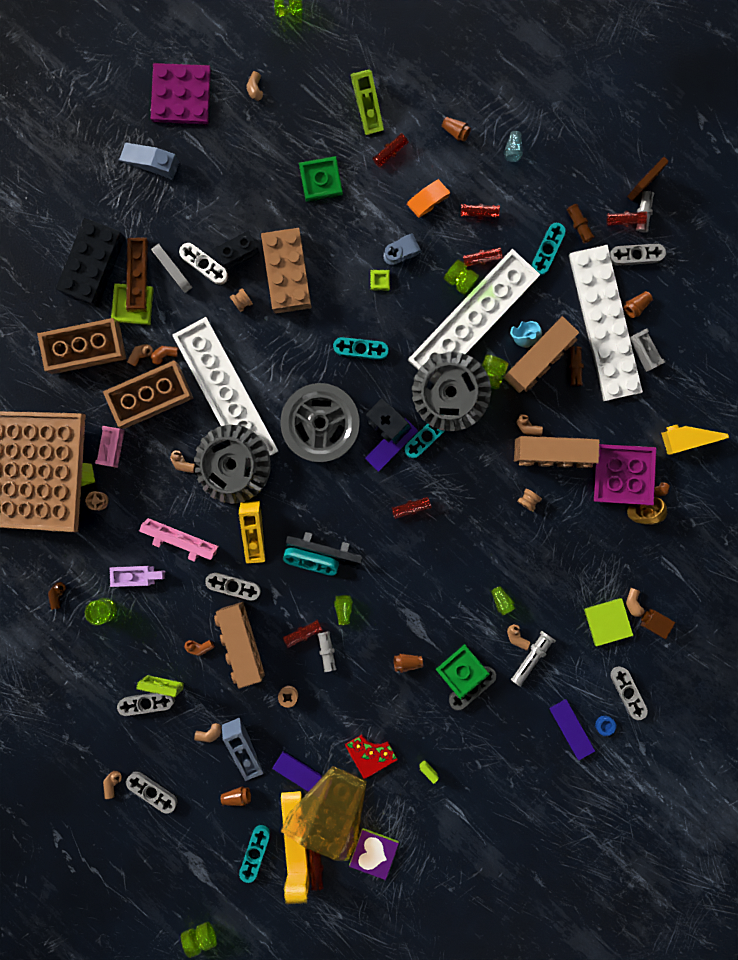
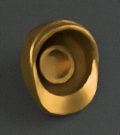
(648, 514)

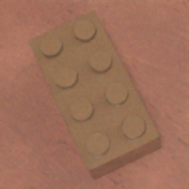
(286, 270)
(81, 346)
(545, 351)
(148, 395)
(556, 450)
(240, 645)

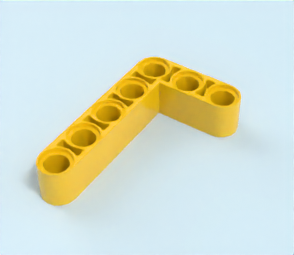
(296, 856)

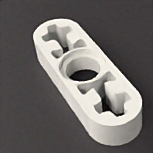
(218, 268)

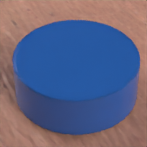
(605, 725)

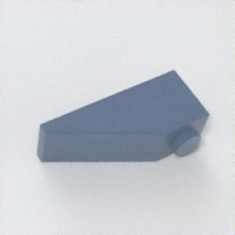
(150, 159)
(241, 749)

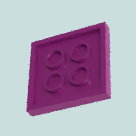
(180, 93)
(625, 475)

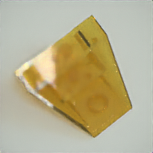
(329, 815)

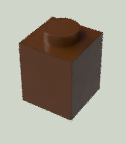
(657, 623)

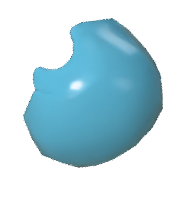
(526, 334)

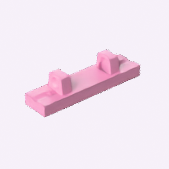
(180, 539)

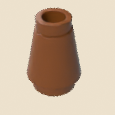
(458, 129)
(636, 305)
(407, 662)
(236, 797)

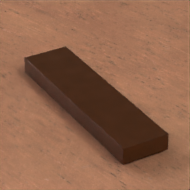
(137, 274)

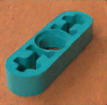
(558, 239)
(375, 344)
(420, 450)
(311, 561)
(255, 868)

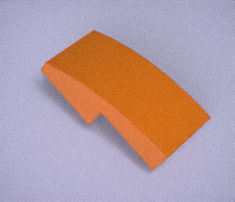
(428, 197)

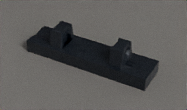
(341, 555)

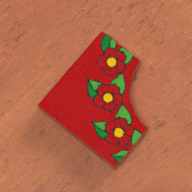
(370, 756)

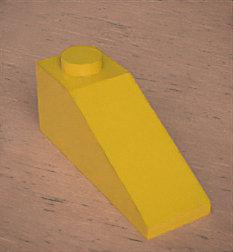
(686, 437)
(252, 531)

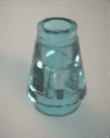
(513, 149)

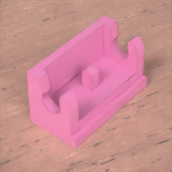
(110, 446)

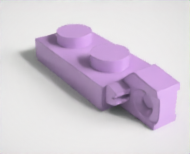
(134, 576)

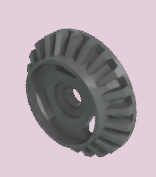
(470, 404)
(300, 410)
(244, 445)

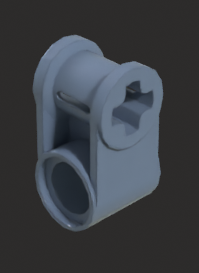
(404, 248)

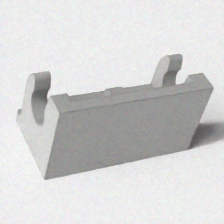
(646, 350)

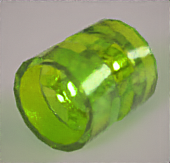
(294, 8)
(461, 277)
(495, 368)
(100, 611)
(197, 940)

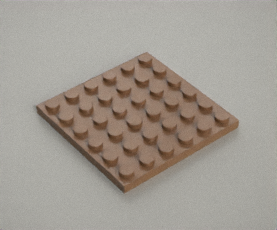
(41, 470)

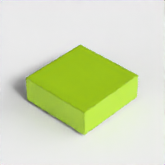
(380, 279)
(429, 771)

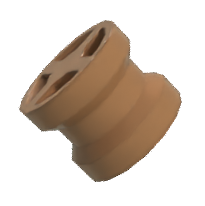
(241, 300)
(93, 500)
(529, 500)
(290, 693)

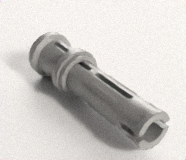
(519, 678)

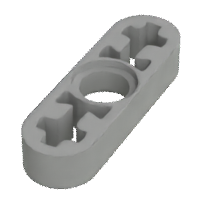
(642, 248)
(171, 268)
(220, 577)
(131, 700)
(630, 707)
(151, 800)

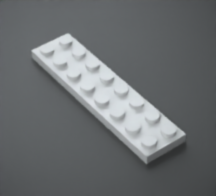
(478, 310)
(605, 323)
(220, 381)

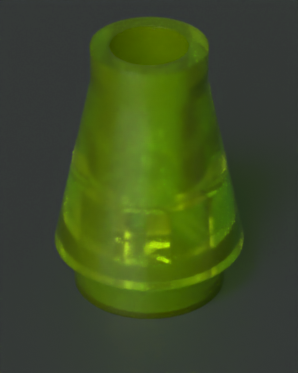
(502, 600)
(343, 609)

